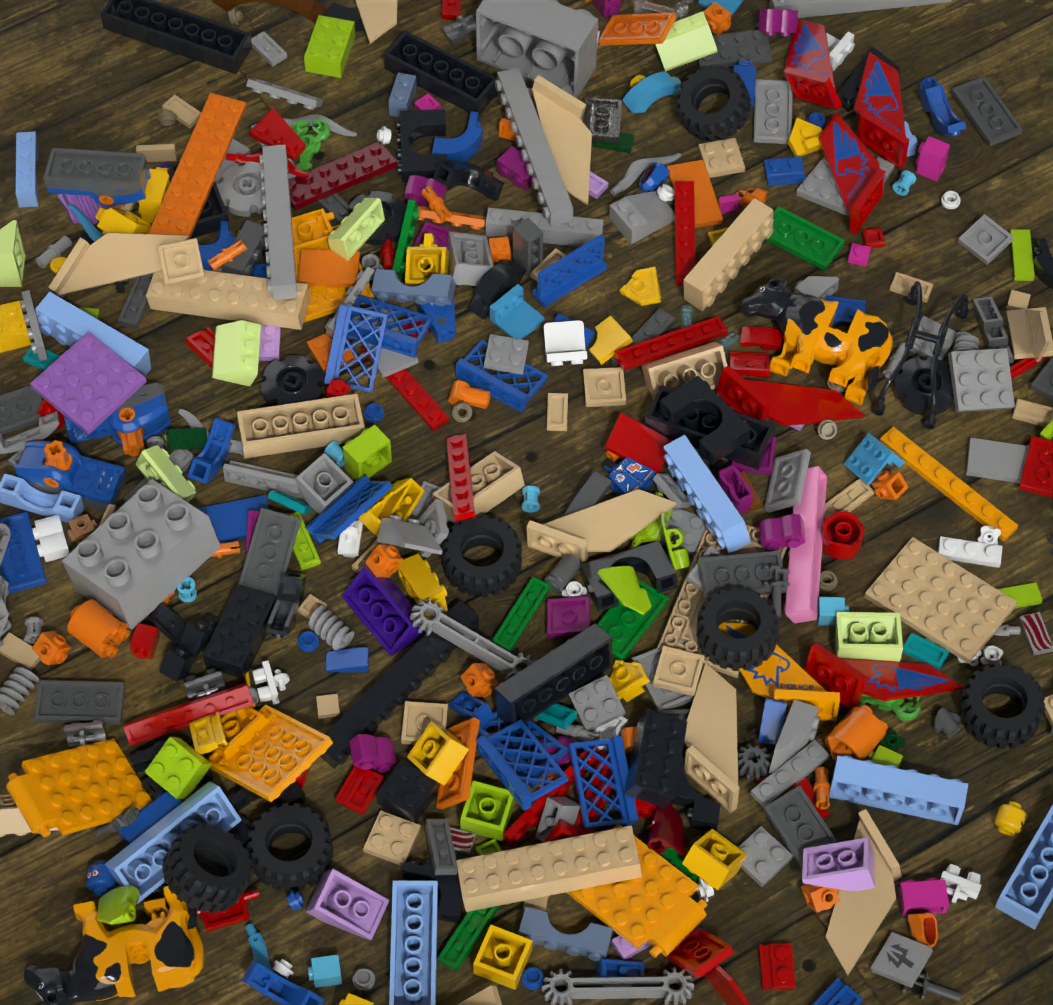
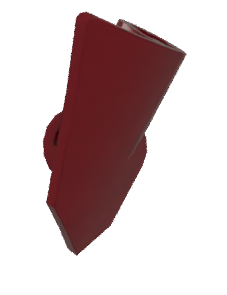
(666, 830)

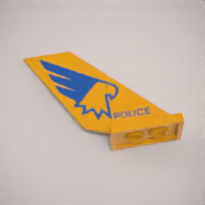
(783, 678)

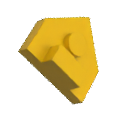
(804, 138)
(643, 287)
(628, 679)

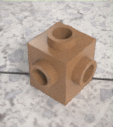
(81, 528)

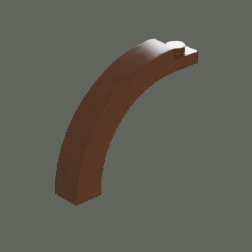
(307, 8)

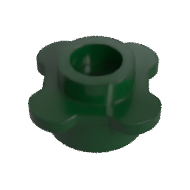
(892, 735)

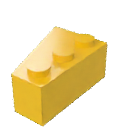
(397, 501)
(421, 583)

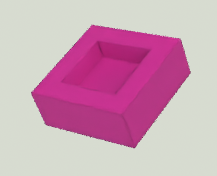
(427, 103)
(729, 204)
(859, 254)

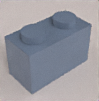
(402, 94)

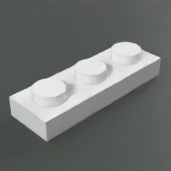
(970, 551)

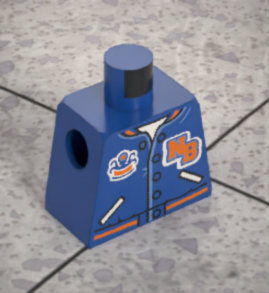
(628, 476)

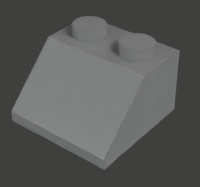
(322, 483)

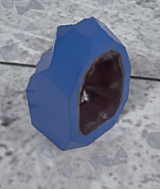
(654, 177)

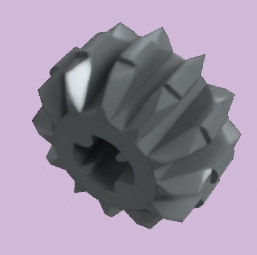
(753, 761)

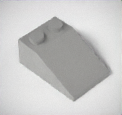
(640, 215)
(468, 258)
(407, 534)
(797, 732)

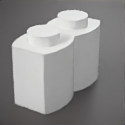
(51, 537)

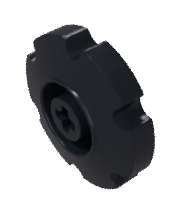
(394, 216)
(292, 381)
(914, 386)

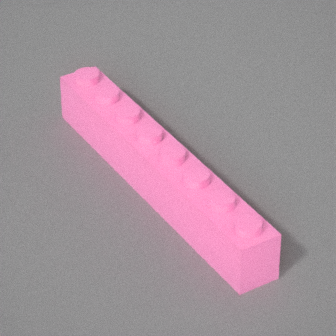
(806, 559)

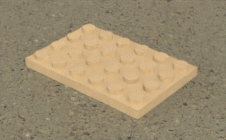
(941, 600)

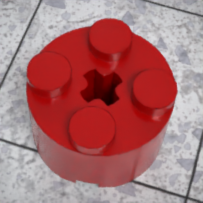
(842, 535)

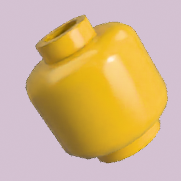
(1010, 818)

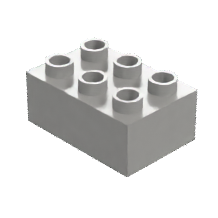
(539, 40)
(141, 553)

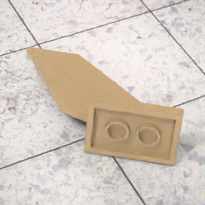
(377, 16)
(566, 135)
(110, 260)
(1030, 333)
(597, 527)
(712, 739)
(862, 911)

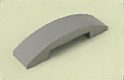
(46, 426)

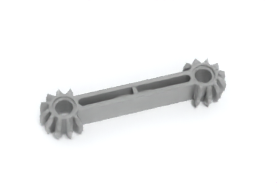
(466, 638)
(618, 987)

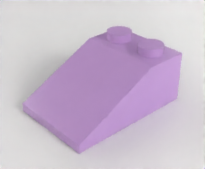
(840, 865)
(347, 904)

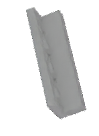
(261, 478)

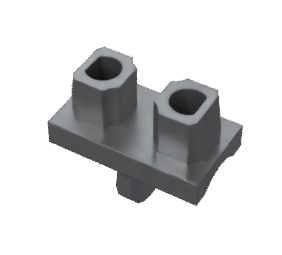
(460, 29)
(205, 685)
(85, 733)

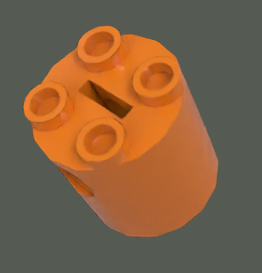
(97, 628)
(856, 734)

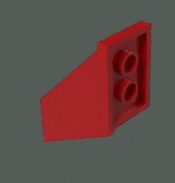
(783, 402)
(700, 955)

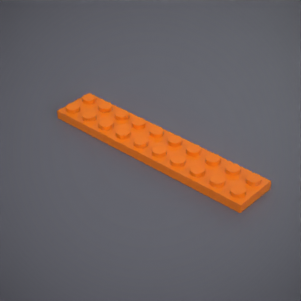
(198, 166)

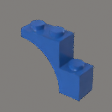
(943, 118)

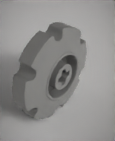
(242, 189)

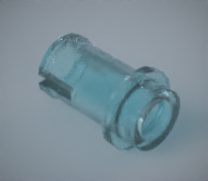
(686, 316)
(728, 341)

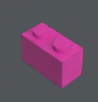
(932, 158)
(923, 897)

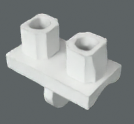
(350, 540)
(265, 674)
(961, 887)

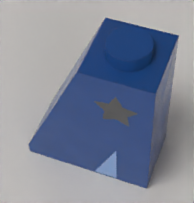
(443, 324)

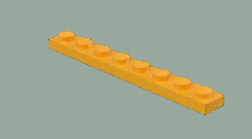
(948, 483)

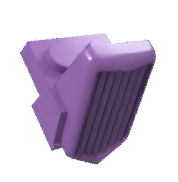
(83, 203)

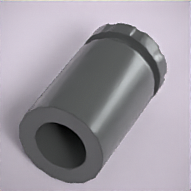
(563, 573)

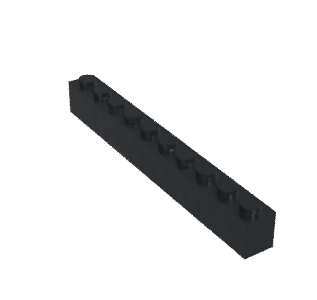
(394, 687)

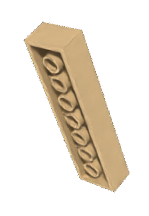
(230, 298)
(548, 868)

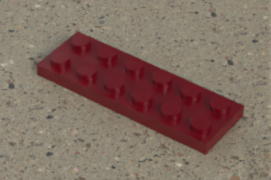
(340, 174)

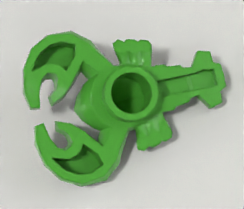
(312, 142)
(903, 711)

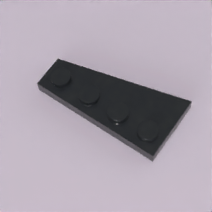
(850, 89)

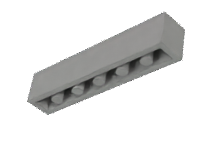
(574, 233)

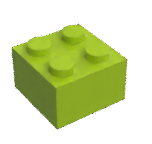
(367, 453)
(178, 768)
(487, 811)

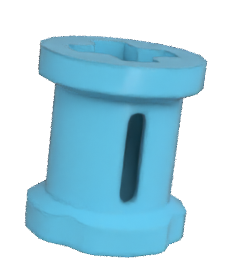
(903, 184)
(335, 452)
(530, 499)
(187, 589)

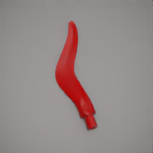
(242, 158)

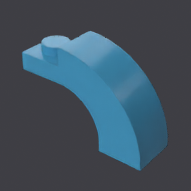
(650, 90)

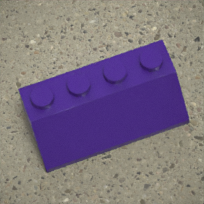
(382, 610)

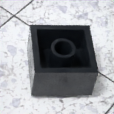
(407, 792)

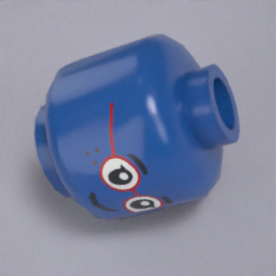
(99, 878)

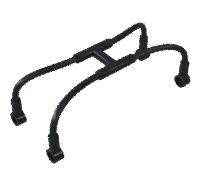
(915, 298)

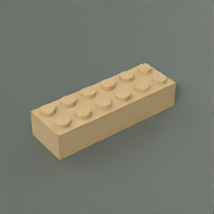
(728, 255)
(299, 425)

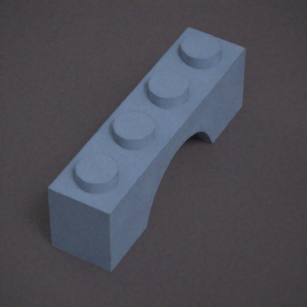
(437, 289)
(591, 942)

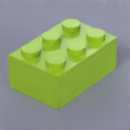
(329, 46)

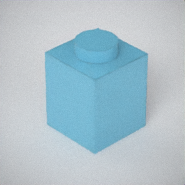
(827, 609)
(325, 971)

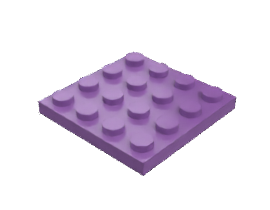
(88, 383)

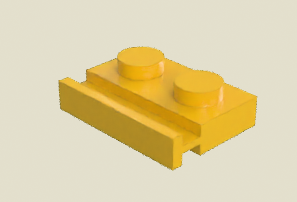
(208, 733)

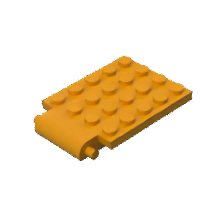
(312, 232)
(266, 750)
(76, 788)
(648, 907)

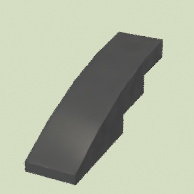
(991, 325)
(590, 493)

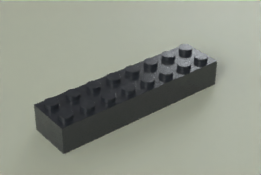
(178, 32)

